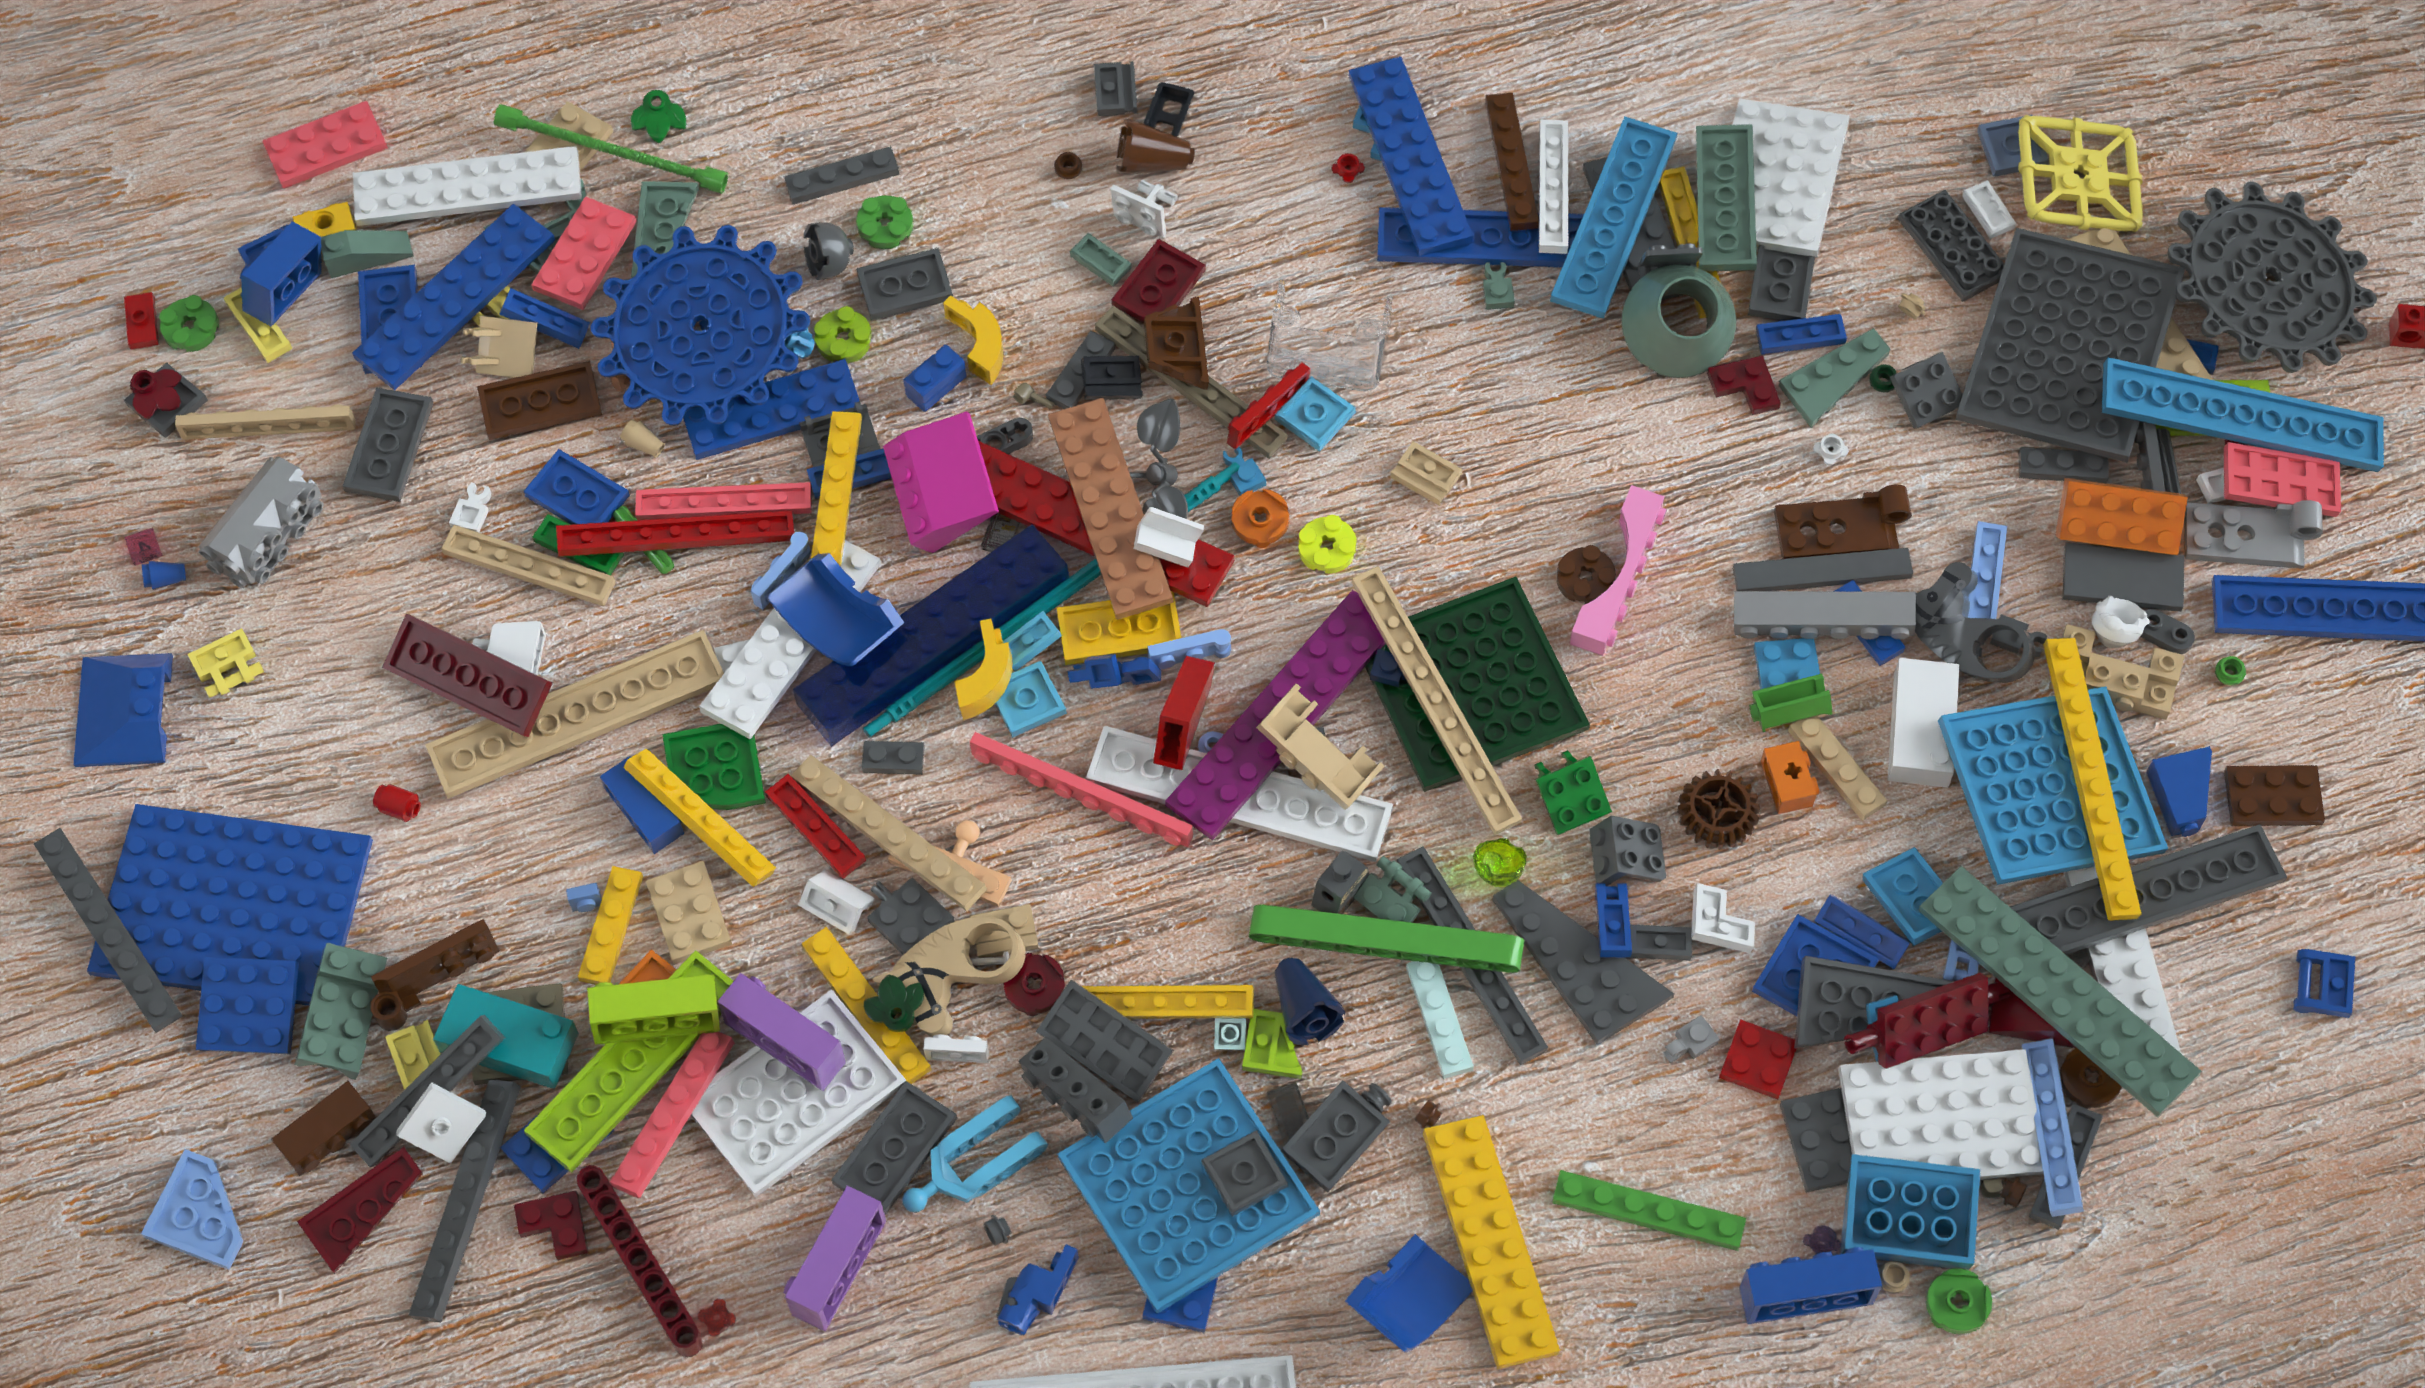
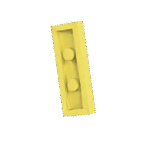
(267, 339)

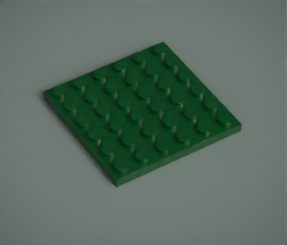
(1498, 675)

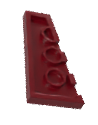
(354, 1212)

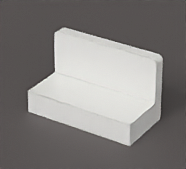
(1167, 536)
(835, 901)

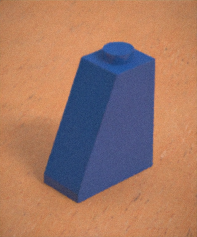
(2182, 789)

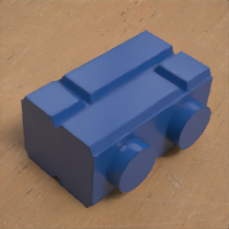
(935, 378)

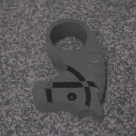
(1954, 637)

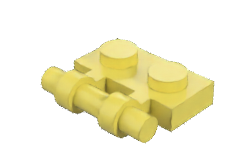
(221, 656)

